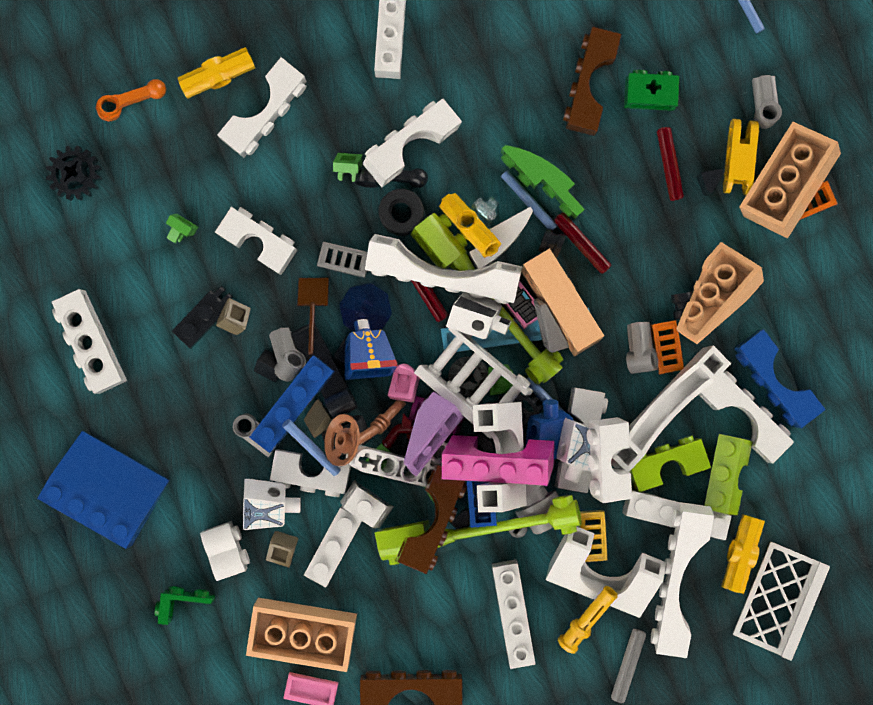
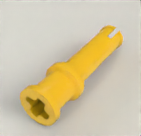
(581, 627)

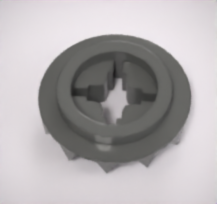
(480, 375)

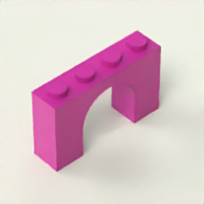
(465, 462)

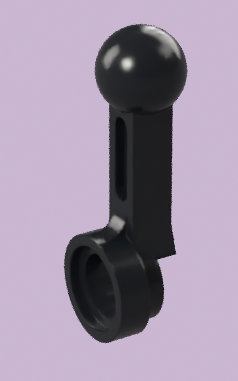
(417, 178)

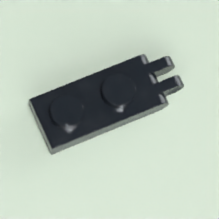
(201, 317)

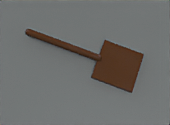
(312, 293)

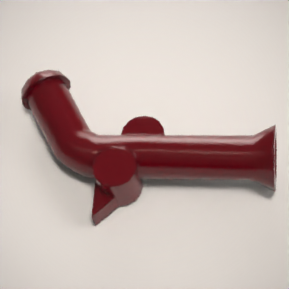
(405, 428)

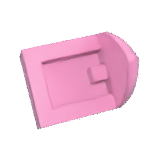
(404, 384)

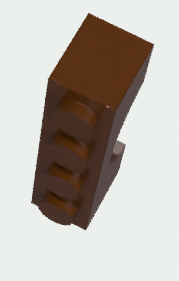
(585, 111)
(420, 550)
(381, 688)

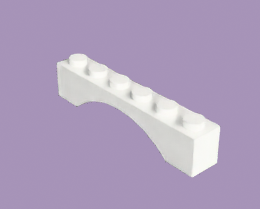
(392, 258)
(688, 383)
(692, 531)

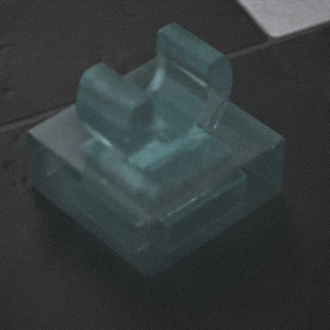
(485, 211)

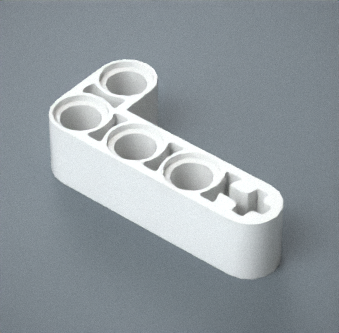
(395, 466)

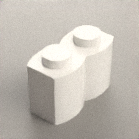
(224, 550)

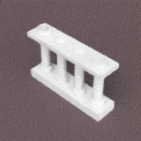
(450, 389)

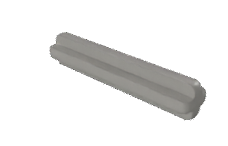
(628, 665)

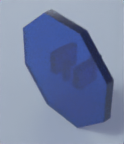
(365, 303)

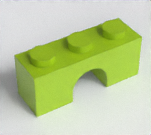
(688, 454)
(728, 461)

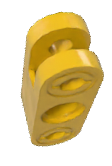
(740, 156)

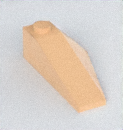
(721, 289)

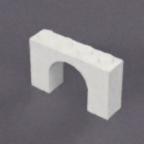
(506, 428)
(633, 589)

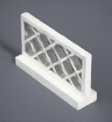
(801, 610)

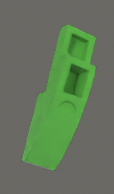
(537, 170)

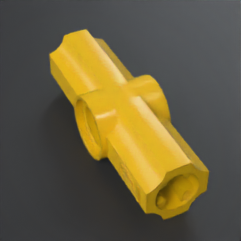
(216, 72)
(477, 233)
(743, 554)

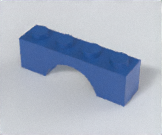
(759, 354)
(292, 403)

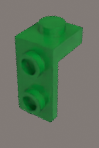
(165, 607)

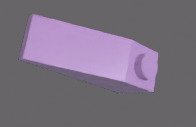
(431, 428)

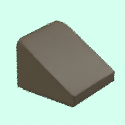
(233, 317)
(318, 419)
(282, 549)

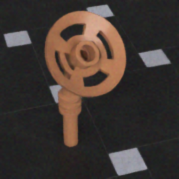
(349, 439)

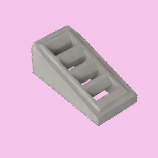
(346, 250)
(550, 331)

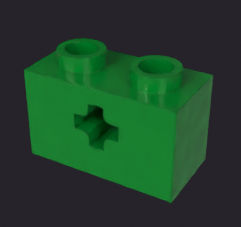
(639, 97)

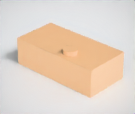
(790, 179)
(558, 292)
(301, 634)

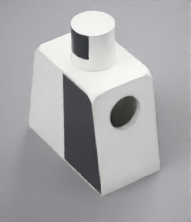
(477, 316)

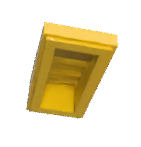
(594, 515)

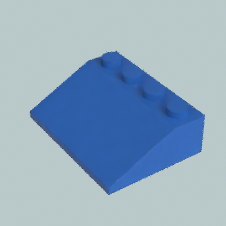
(104, 490)

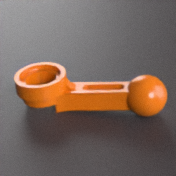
(155, 89)

